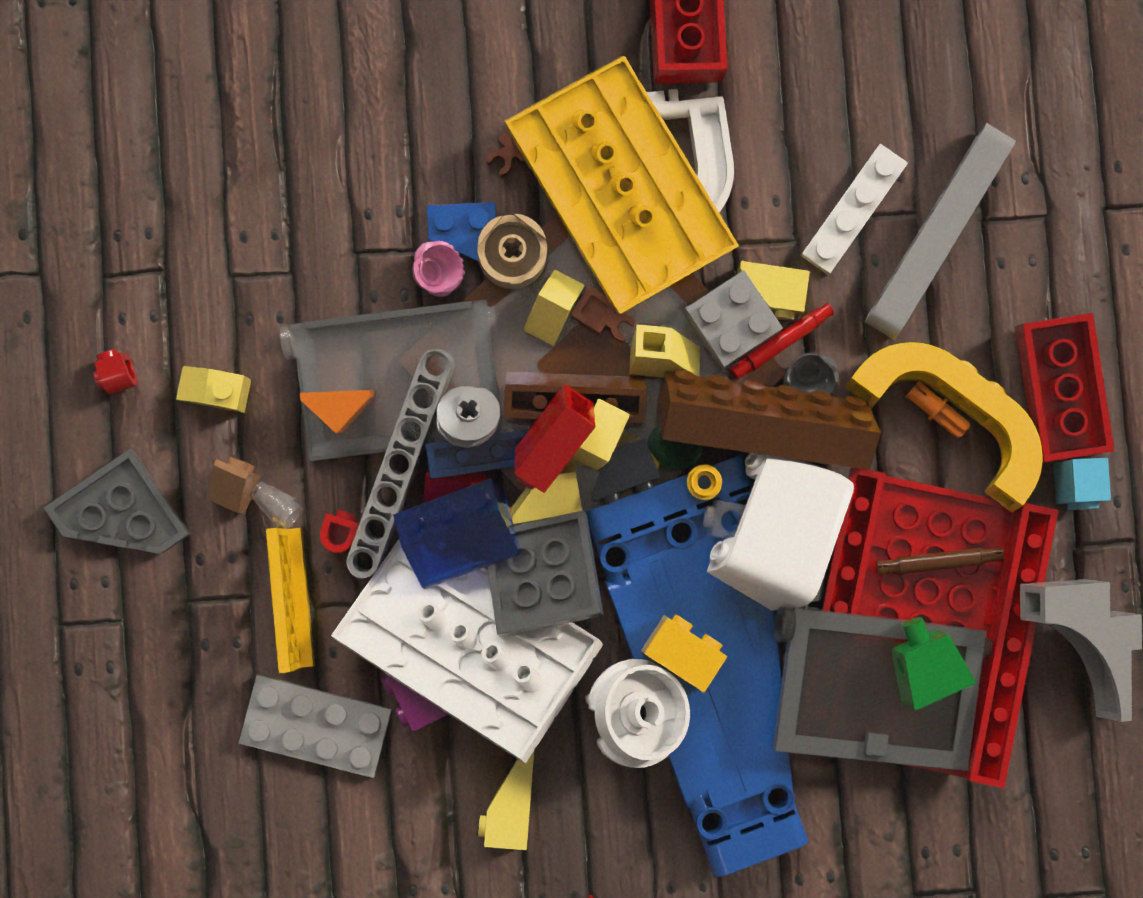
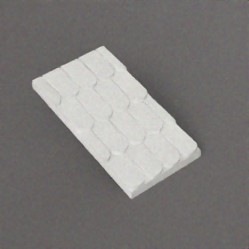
(449, 652)

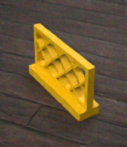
(290, 599)

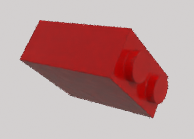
(554, 439)

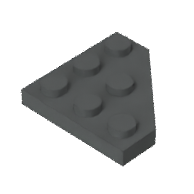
(119, 508)

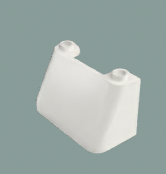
(783, 532)

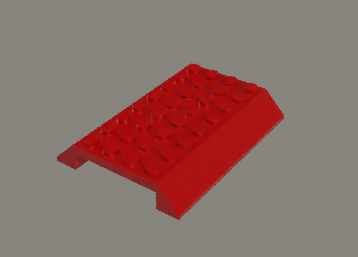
(913, 518)

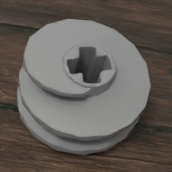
(471, 430)

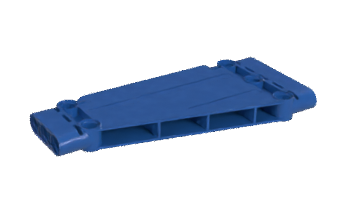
(728, 750)

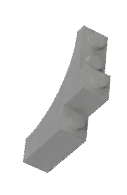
(1100, 636)

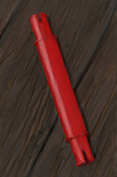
(781, 341)

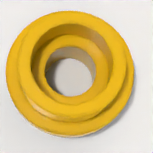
(715, 482)

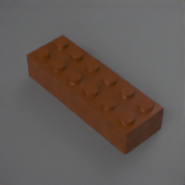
(767, 420)

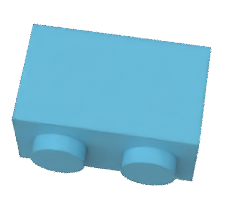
(1082, 483)

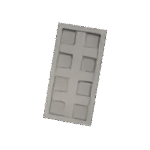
(315, 726)

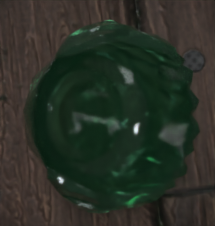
(671, 453)

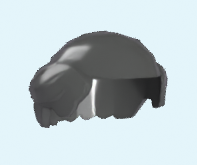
(813, 373)

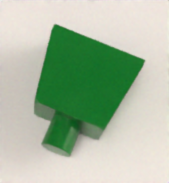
(928, 666)

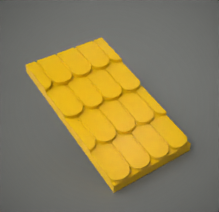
(620, 184)

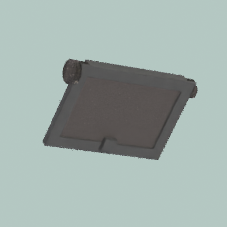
(845, 694)

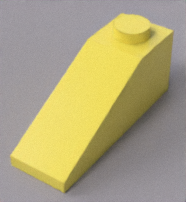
(509, 810)

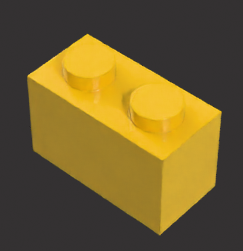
(685, 653)

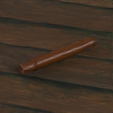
(939, 561)

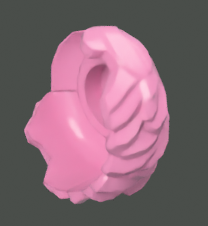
(438, 268)

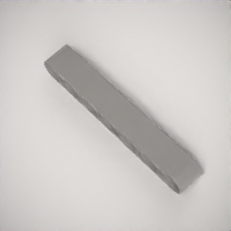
(940, 231)
(388, 475)

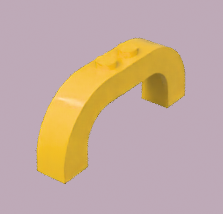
(973, 395)

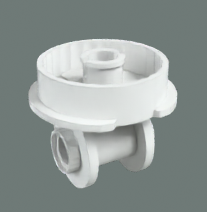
(617, 706)

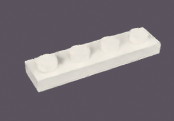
(854, 209)

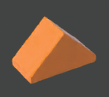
(338, 408)

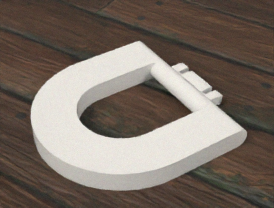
(708, 138)

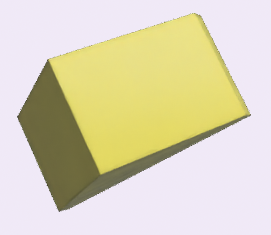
(553, 307)
(603, 439)

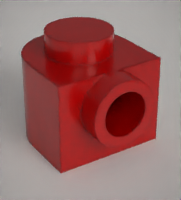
(114, 372)
(339, 531)

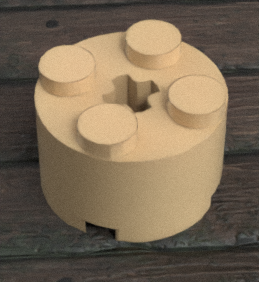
(512, 231)

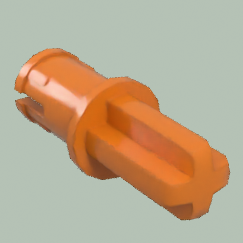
(938, 410)

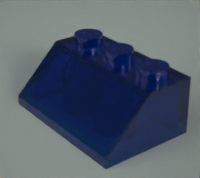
(457, 533)

